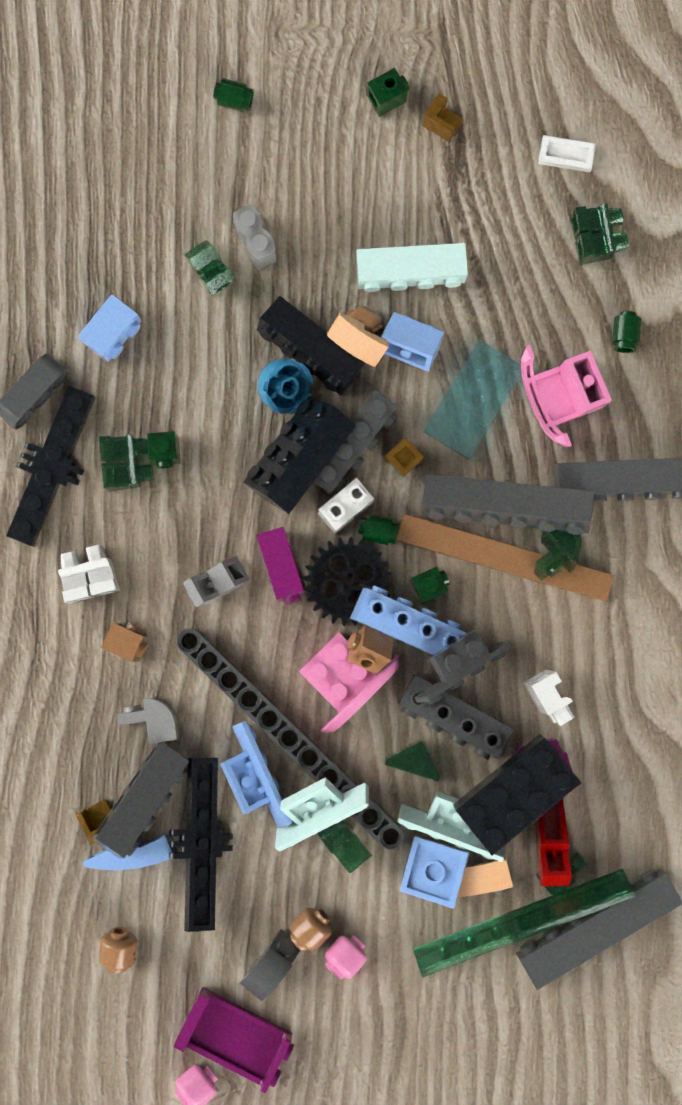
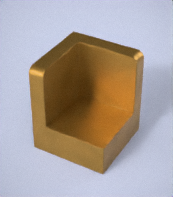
(441, 120)
(404, 457)
(92, 817)

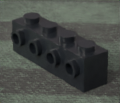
(309, 344)

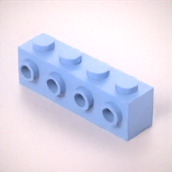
(403, 622)

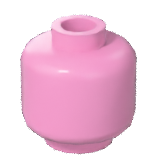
(345, 957)
(196, 1086)

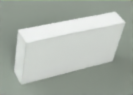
(566, 153)

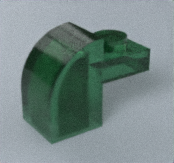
(209, 267)
(563, 550)
(345, 845)

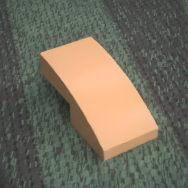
(353, 338)
(485, 878)

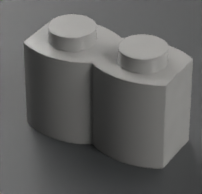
(253, 235)

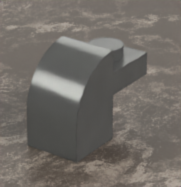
(271, 966)

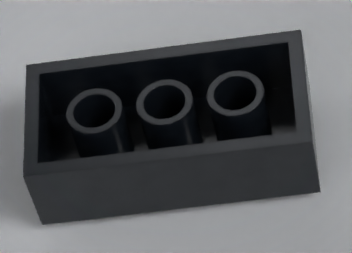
(299, 453)
(516, 794)

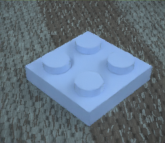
(434, 871)

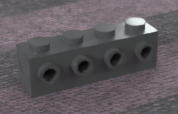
(369, 422)
(458, 718)
(140, 800)

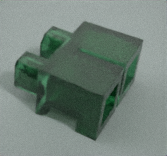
(595, 234)
(121, 462)

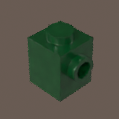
(387, 91)
(163, 449)
(430, 584)

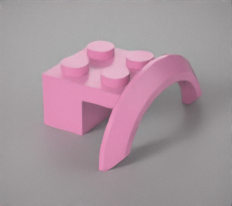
(563, 392)
(342, 682)

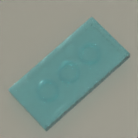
(473, 400)

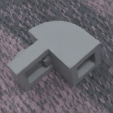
(216, 582)
(159, 718)

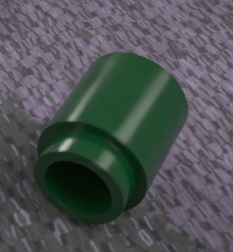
(233, 95)
(626, 332)
(378, 529)

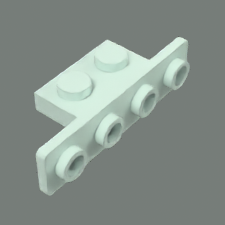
(317, 809)
(445, 824)

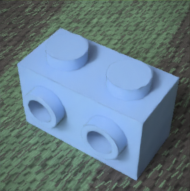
(110, 329)
(412, 341)

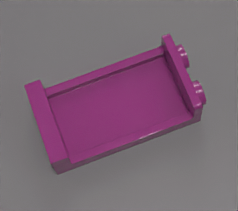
(235, 1039)

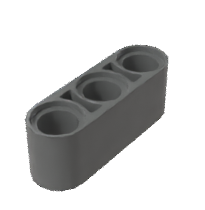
(32, 391)

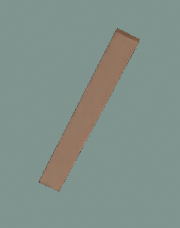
(499, 557)

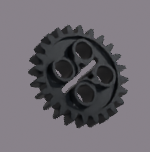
(355, 557)

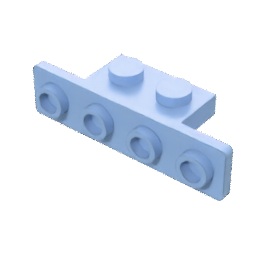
(251, 779)

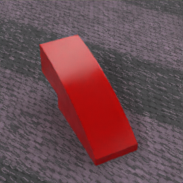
(553, 846)

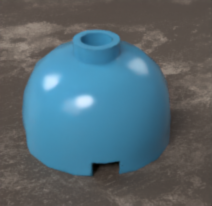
(284, 385)

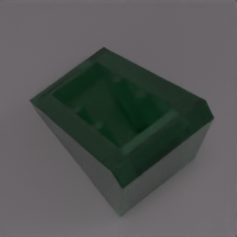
(414, 760)

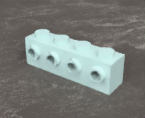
(411, 266)

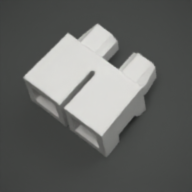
(345, 505)
(89, 578)
(546, 697)

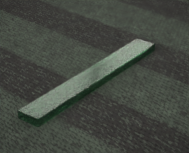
(523, 922)

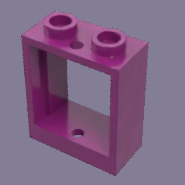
(281, 565)

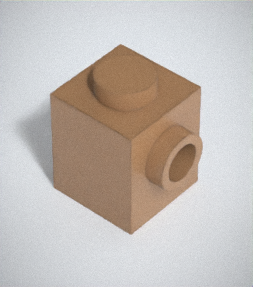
(126, 641)
(370, 649)

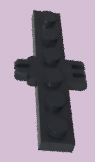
(50, 466)
(200, 844)

